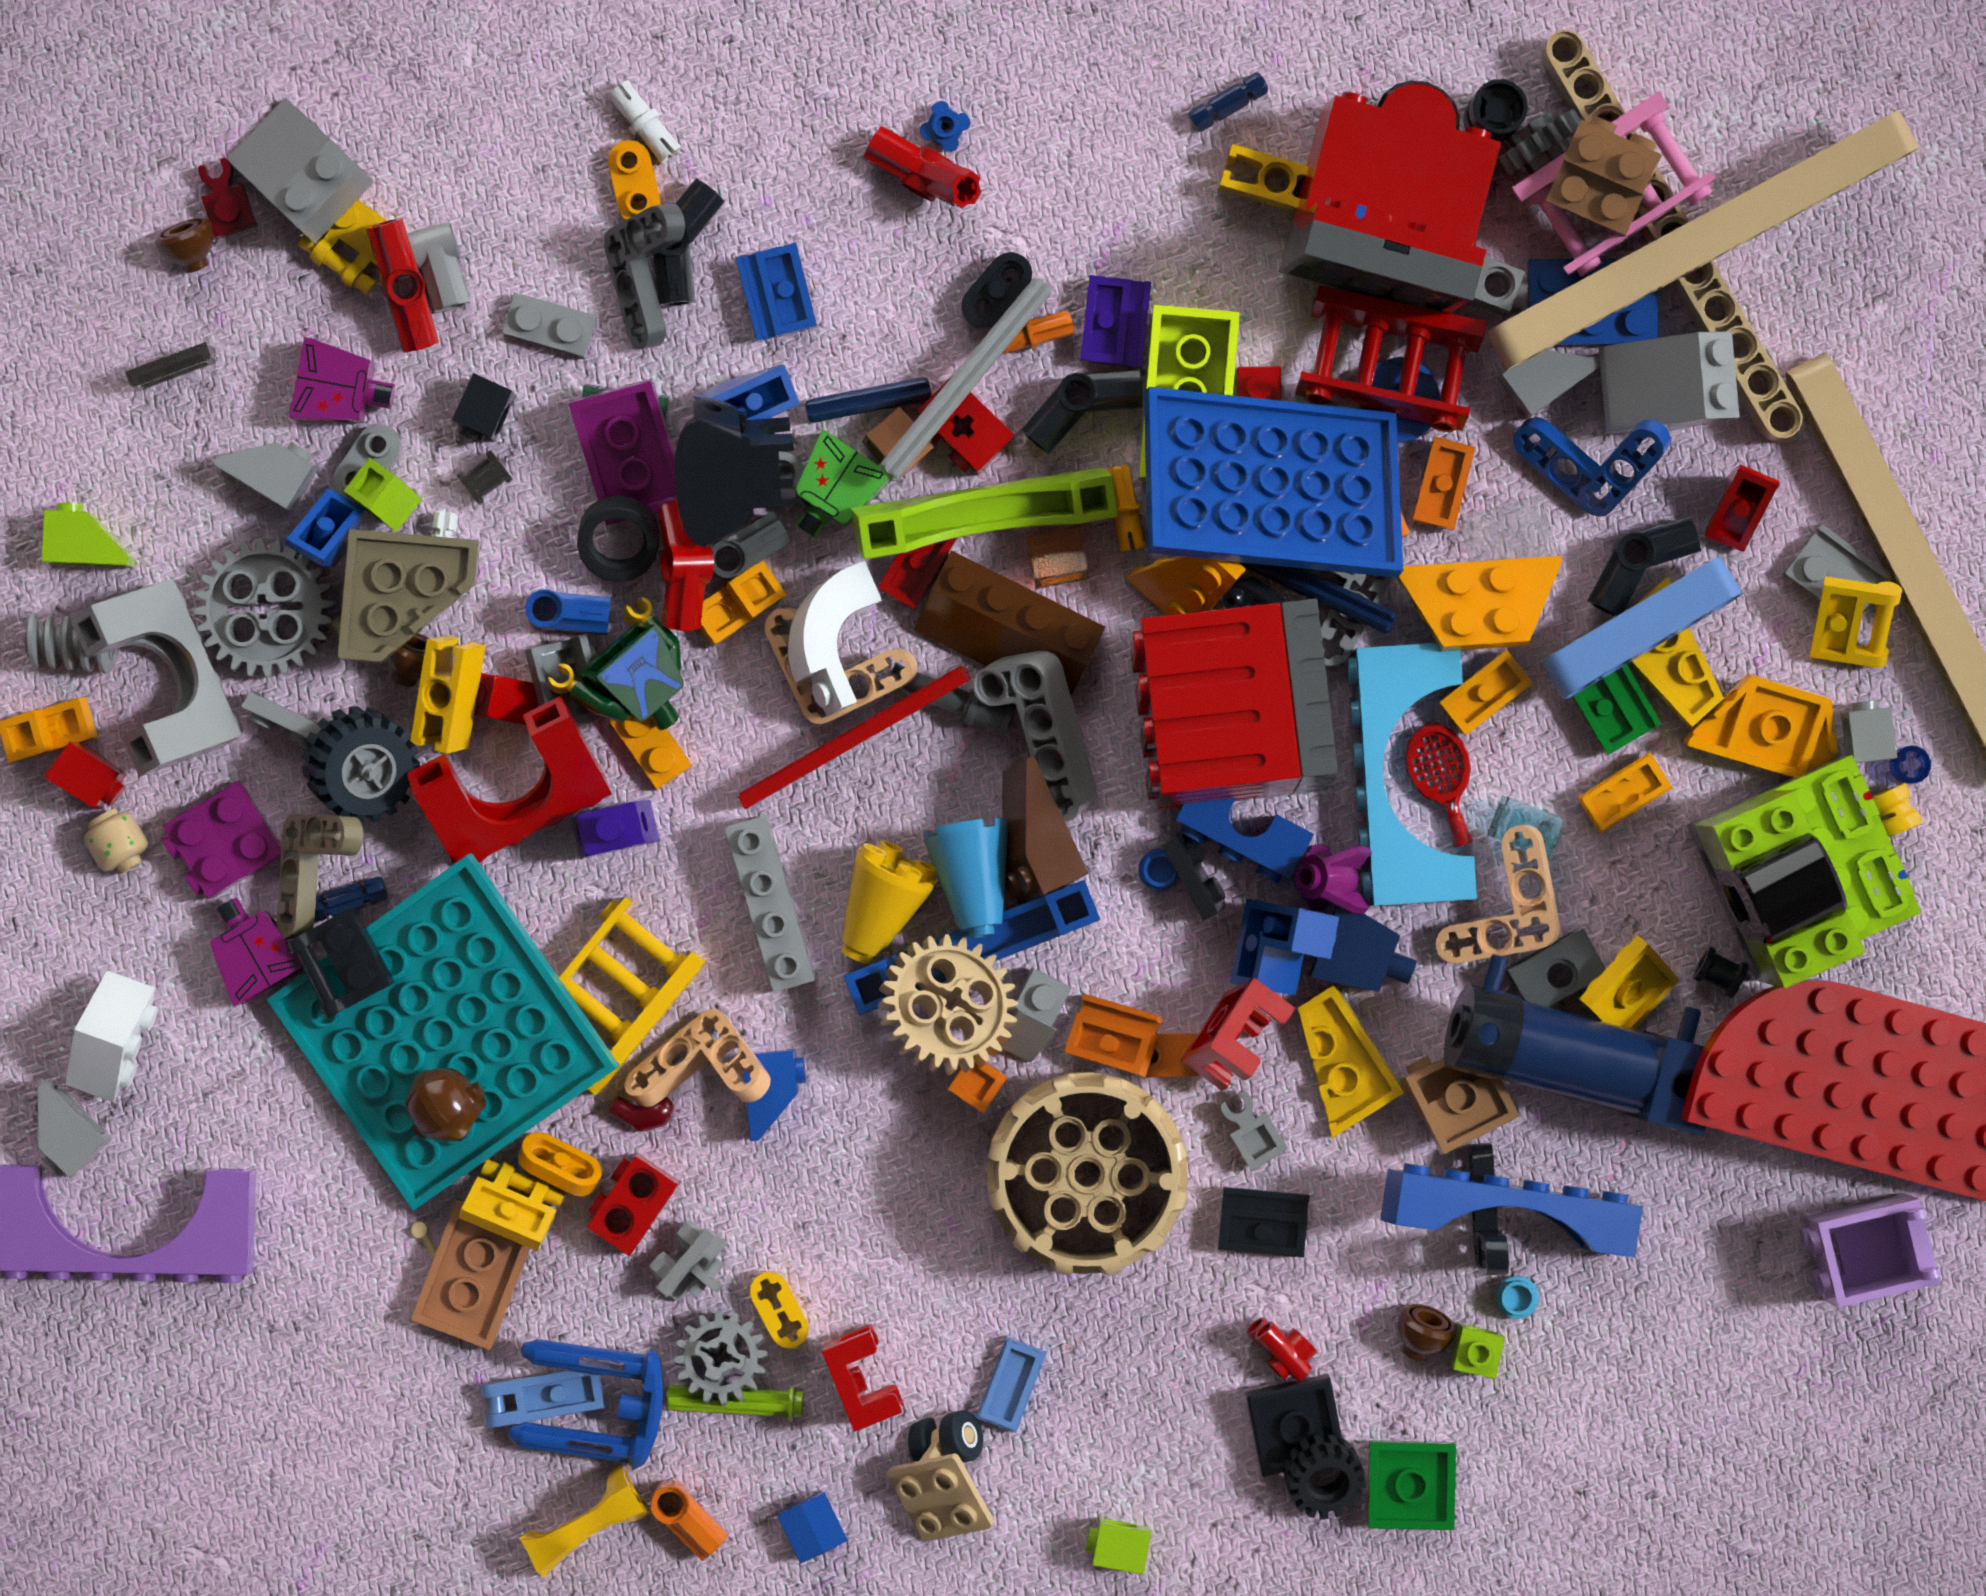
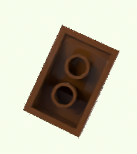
(1039, 843)

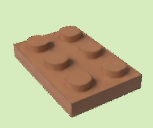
(470, 1282)

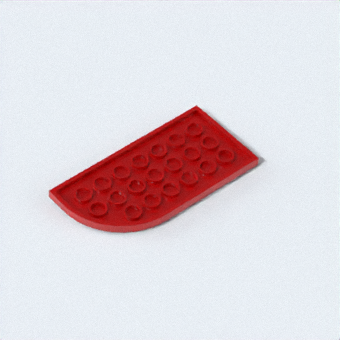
(1851, 1082)

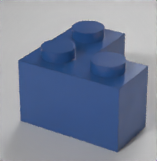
(1275, 942)

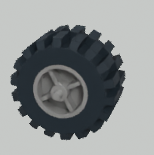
(360, 763)

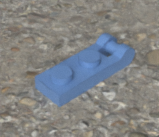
(543, 1396)

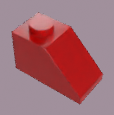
(87, 775)

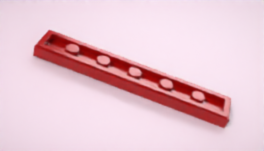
(854, 736)

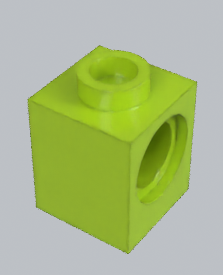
(383, 494)
(1477, 1350)
(1119, 1545)

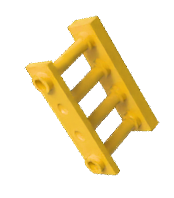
(652, 1000)

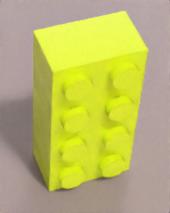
(1190, 353)

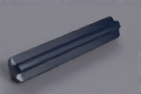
(868, 399)

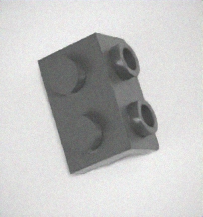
(543, 664)

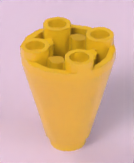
(882, 898)

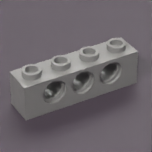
(770, 903)

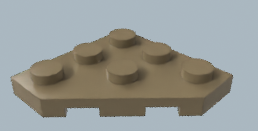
(398, 588)

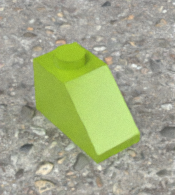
(80, 539)

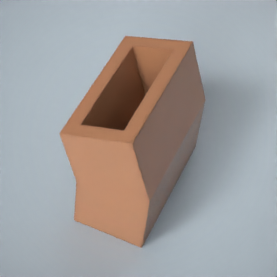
(888, 433)

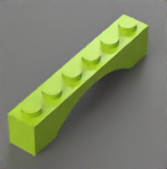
(1037, 501)

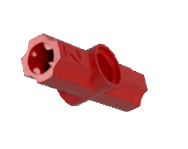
(393, 258)

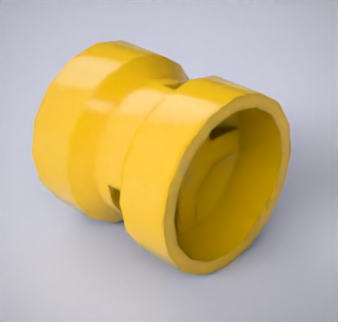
(1896, 809)

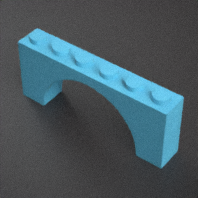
(1386, 687)

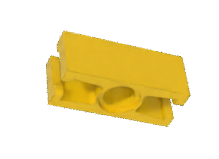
(1267, 164)
(463, 685)

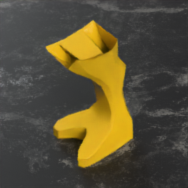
(617, 1506)

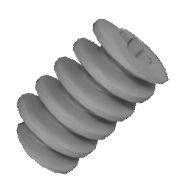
(61, 645)

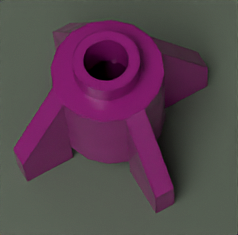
(1331, 878)

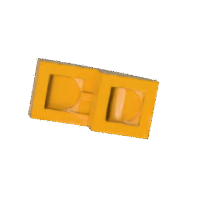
(740, 603)
(47, 729)

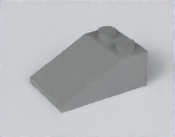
(300, 170)

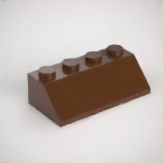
(997, 618)

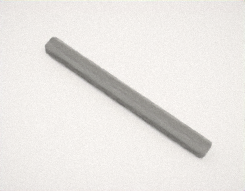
(965, 379)

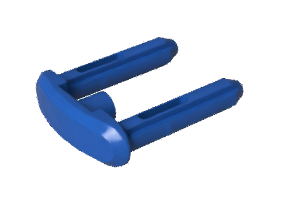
(641, 1409)

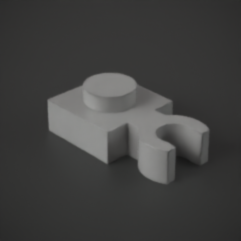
(1256, 1136)

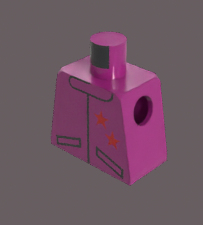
(336, 386)
(251, 953)

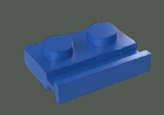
(776, 292)

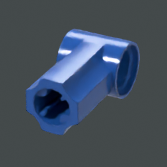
(573, 613)

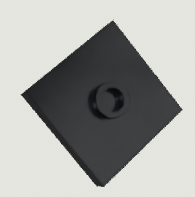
(1289, 1414)

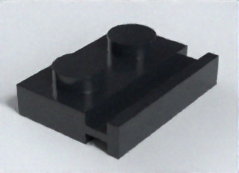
(1263, 1221)

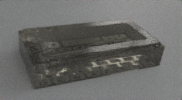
(171, 366)

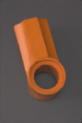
(690, 1522)

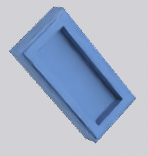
(1011, 1384)

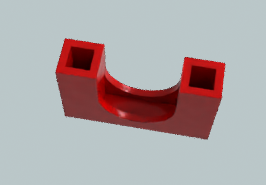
(568, 784)

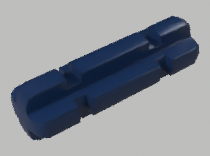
(1228, 102)
(350, 896)

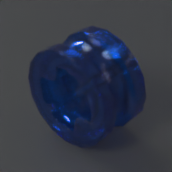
(1919, 773)

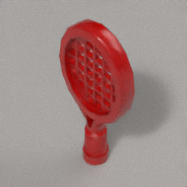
(1455, 818)

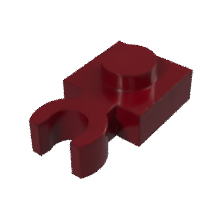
(228, 205)

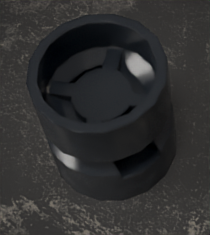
(1497, 108)

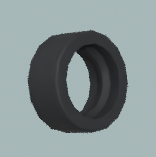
(610, 568)

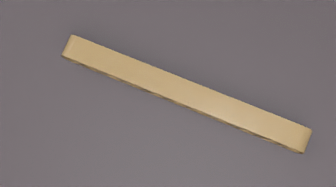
(1702, 240)
(1692, 295)
(1895, 536)

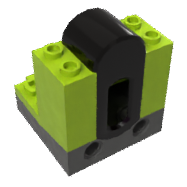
(1805, 872)

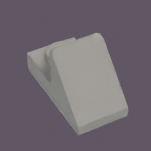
(1037, 1009)

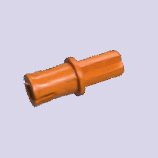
(1042, 331)

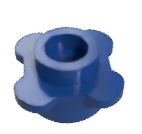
(946, 138)

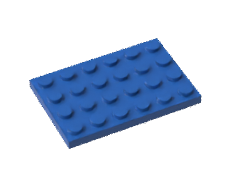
(1272, 482)

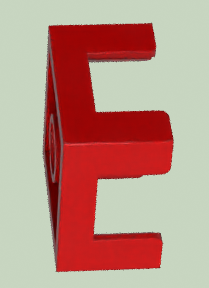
(1215, 1049)
(850, 1382)

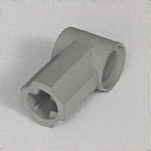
(437, 257)

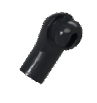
(1249, 592)

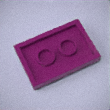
(627, 444)

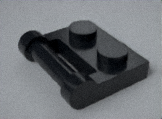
(352, 956)

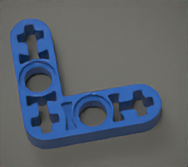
(1590, 474)

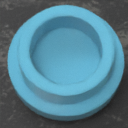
(1517, 1297)

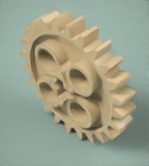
(932, 1036)

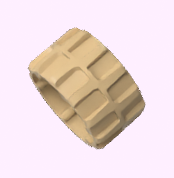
(1086, 1197)

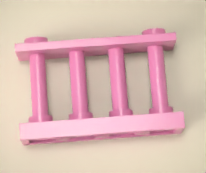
(1651, 119)

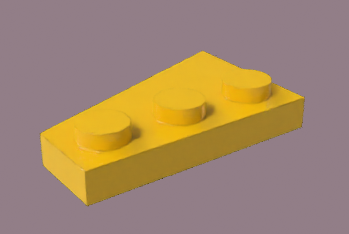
(1680, 674)
(1346, 1061)

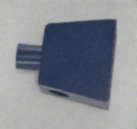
(1363, 954)

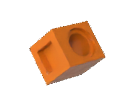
(978, 1085)

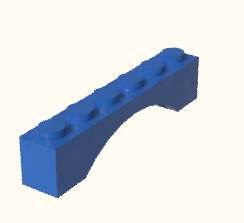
(1020, 929)
(1432, 1201)

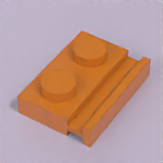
(1114, 1035)

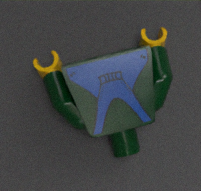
(632, 675)

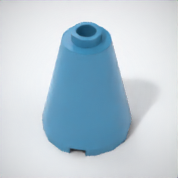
(972, 871)

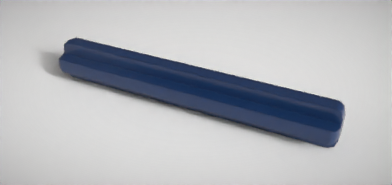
(1329, 595)

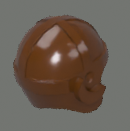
(443, 1104)

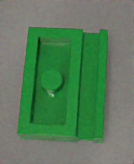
(1616, 710)

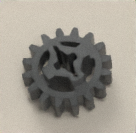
(1539, 143)

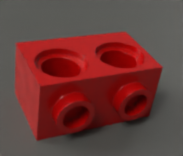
(641, 1209)

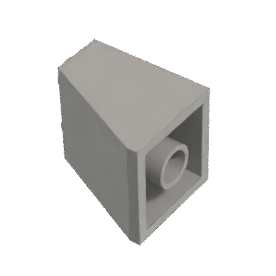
(1669, 380)

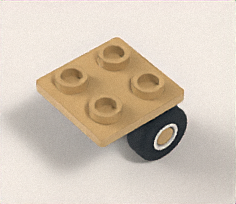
(937, 1485)

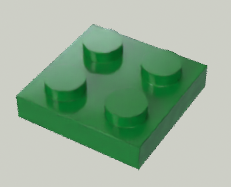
(1411, 1485)

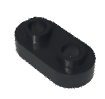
(995, 290)

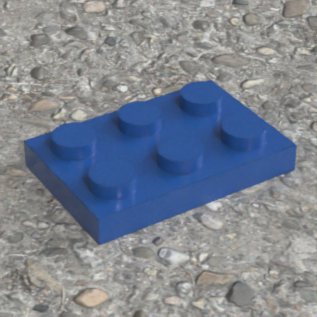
(1627, 325)

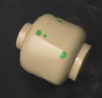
(115, 841)

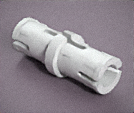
(644, 122)

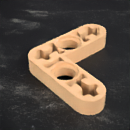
(803, 689)
(1524, 908)
(701, 1049)

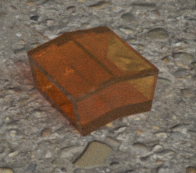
(1058, 557)

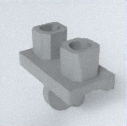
(695, 1268)

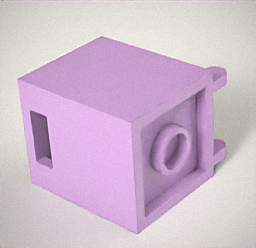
(1879, 1246)

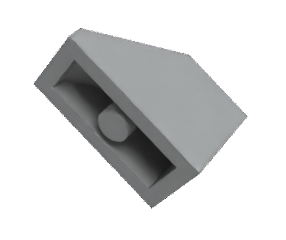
(1545, 379)
(272, 471)
(66, 1131)

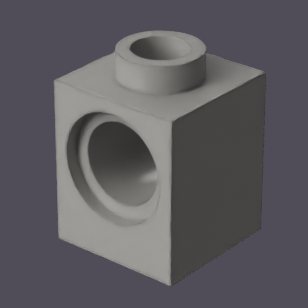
(1515, 288)
(1869, 732)

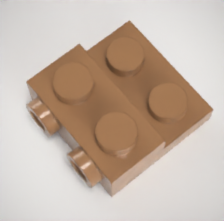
(1604, 175)
(1456, 1103)

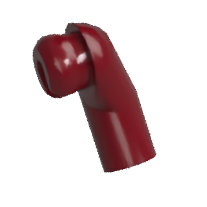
(642, 1118)

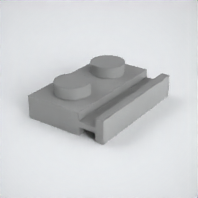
(1831, 557)

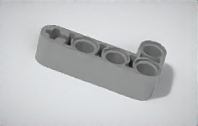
(1070, 780)

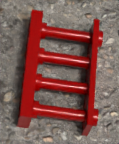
(1418, 328)

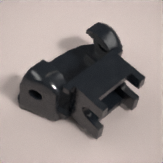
(729, 469)

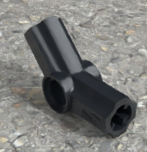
(674, 267)
(1059, 416)
(1659, 545)

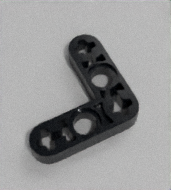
(1489, 1243)

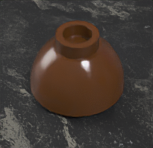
(187, 243)
(408, 661)
(1424, 1331)

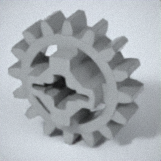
(716, 1376)

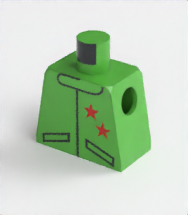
(834, 483)

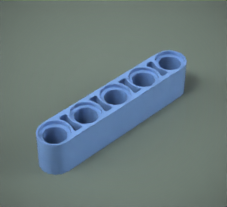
(1641, 628)

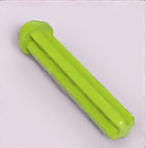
(761, 1402)

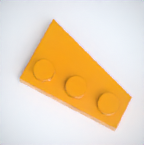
(1185, 583)

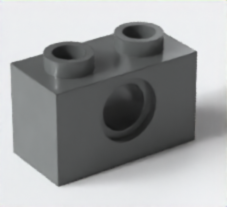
(1571, 950)

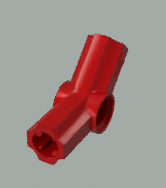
(923, 169)
(684, 571)

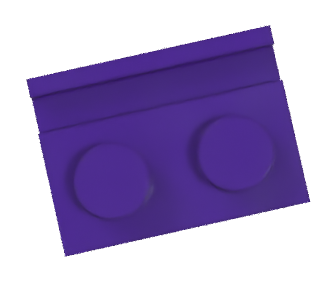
(1115, 321)

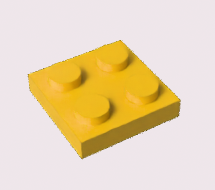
(1630, 986)

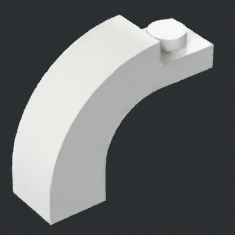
(815, 633)

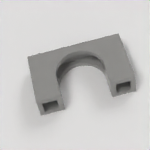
(160, 621)

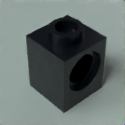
(483, 409)

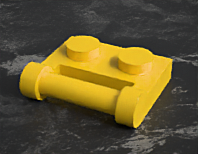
(1840, 621)

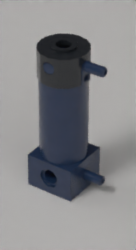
(1572, 1054)

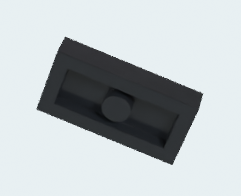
(1187, 861)

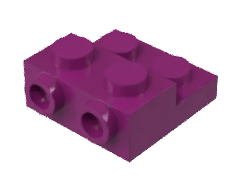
(221, 841)

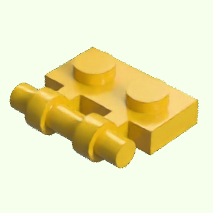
(352, 231)
(508, 1212)

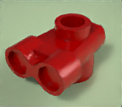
(1287, 1352)

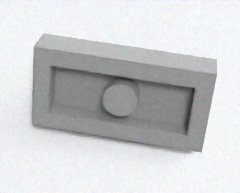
(550, 325)
(268, 713)

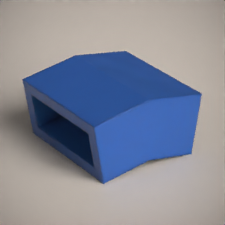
(812, 1527)

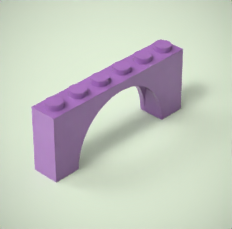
(212, 1243)

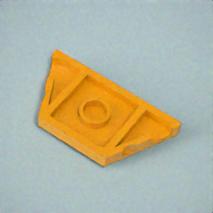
(1481, 600)
(1769, 727)

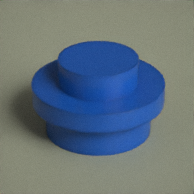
(1157, 870)

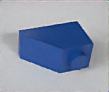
(757, 393)
(325, 529)
(785, 1075)

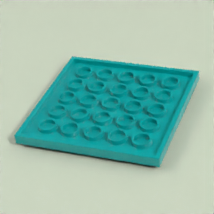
(463, 999)

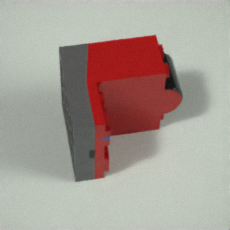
(1393, 199)

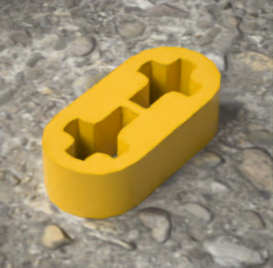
(788, 1304)

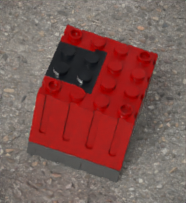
(1234, 704)

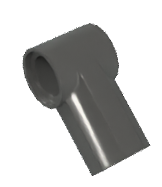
(753, 544)

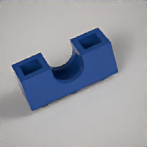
(1275, 850)

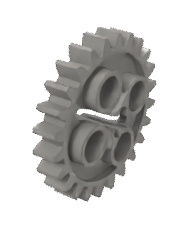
(266, 645)

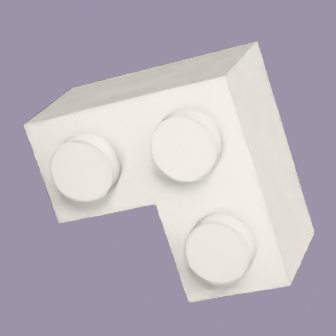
(110, 1036)

